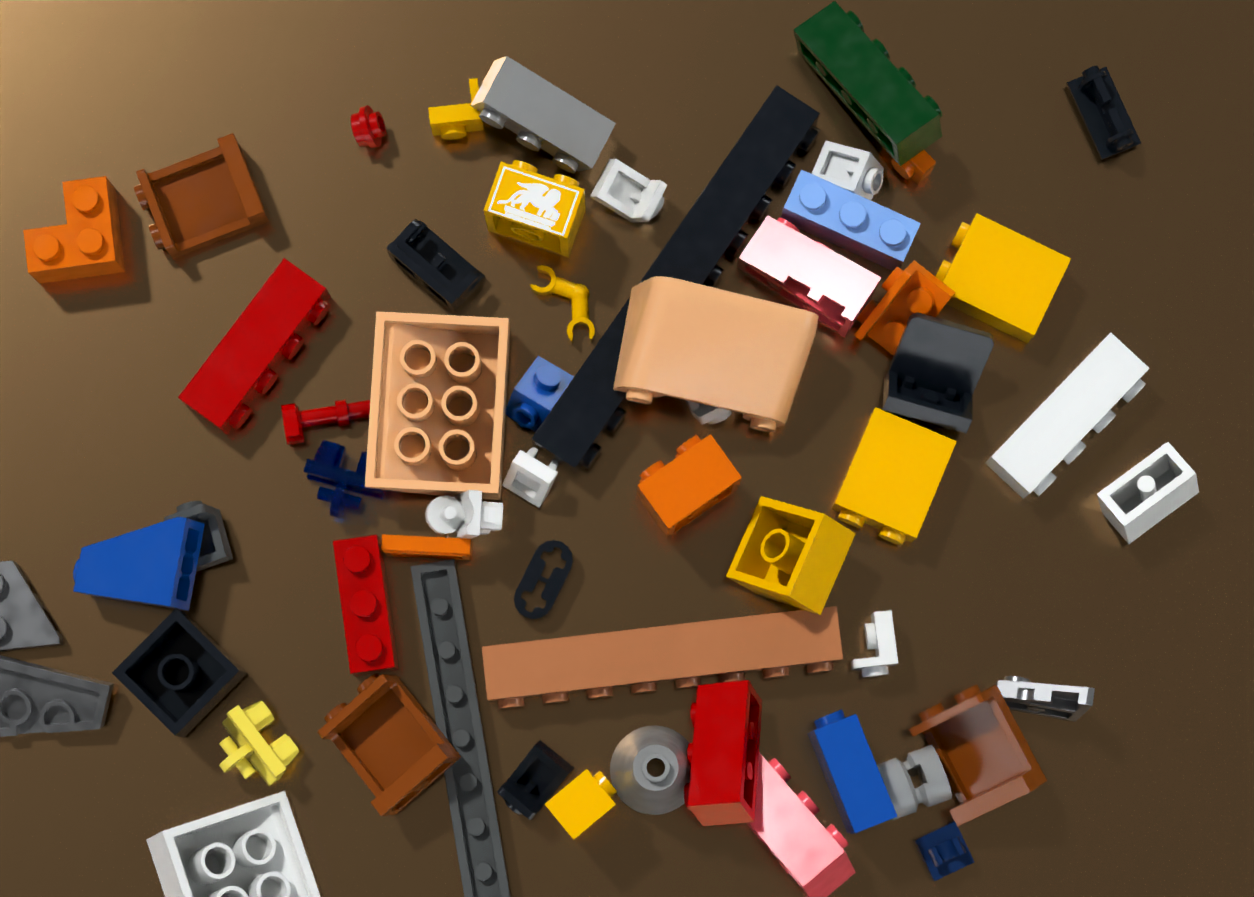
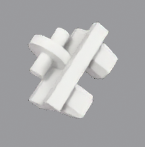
(464, 515)

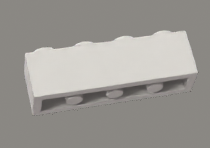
(1067, 416)

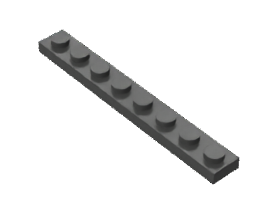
(460, 721)

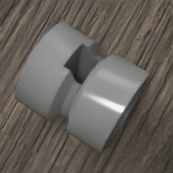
(932, 776)

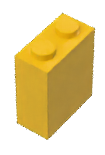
(1002, 277)
(893, 477)

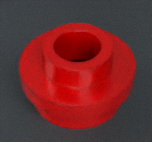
(368, 127)

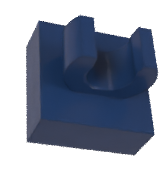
(943, 851)

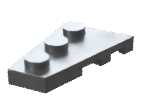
(49, 699)

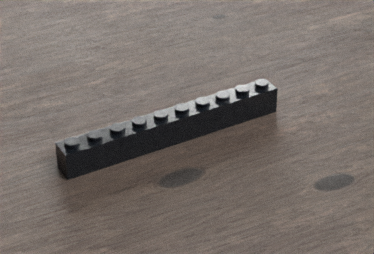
(692, 254)

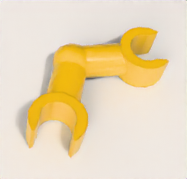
(576, 292)

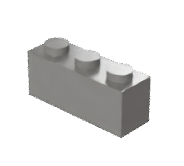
(542, 115)

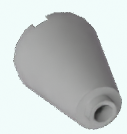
(630, 773)

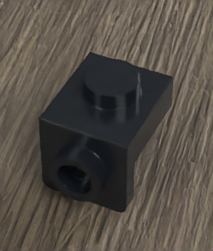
(535, 780)

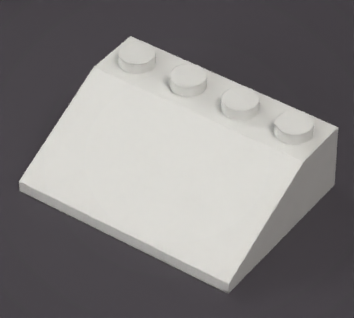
(235, 854)

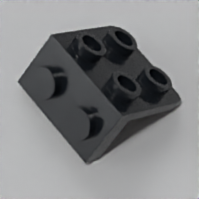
(936, 372)

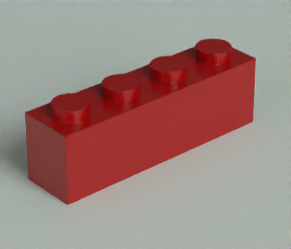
(256, 346)

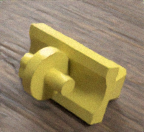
(267, 759)

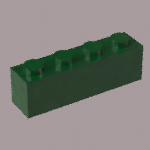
(869, 82)

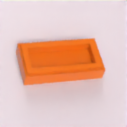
(427, 547)

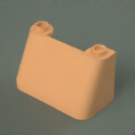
(714, 349)

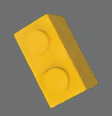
(582, 802)

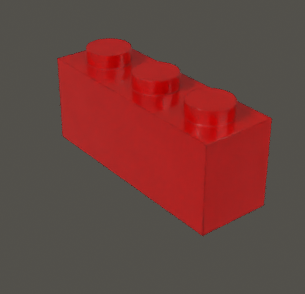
(365, 605)
(724, 753)

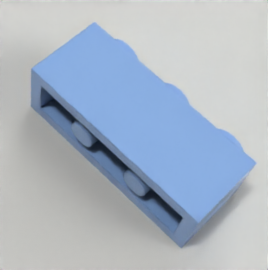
(849, 221)

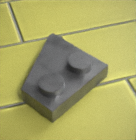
(22, 614)

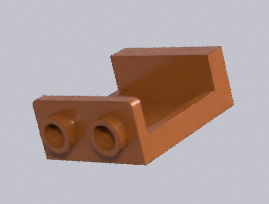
(201, 199)
(389, 742)
(980, 751)

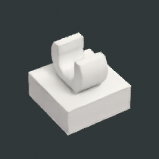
(530, 477)

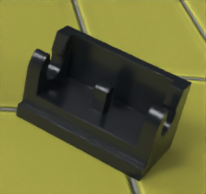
(435, 264)

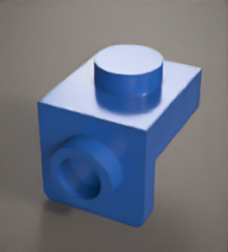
(537, 393)

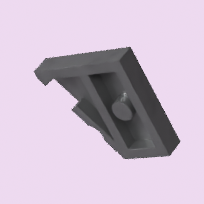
(1044, 699)

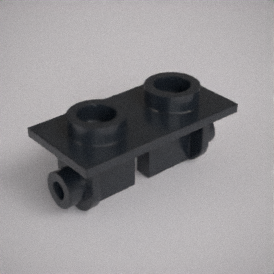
(1103, 112)

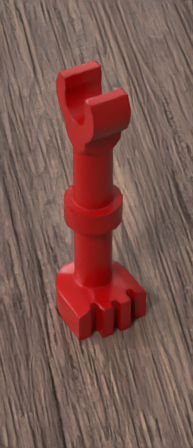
(296, 420)

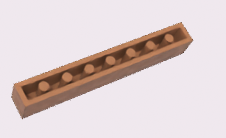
(661, 655)

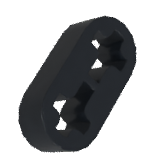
(534, 574)

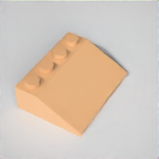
(438, 404)

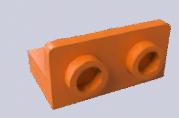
(907, 293)

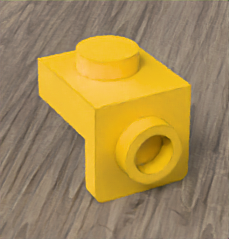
(456, 120)

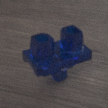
(328, 471)

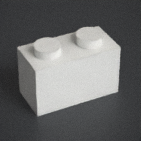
(1148, 492)

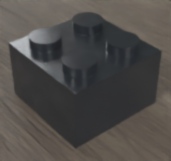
(179, 673)

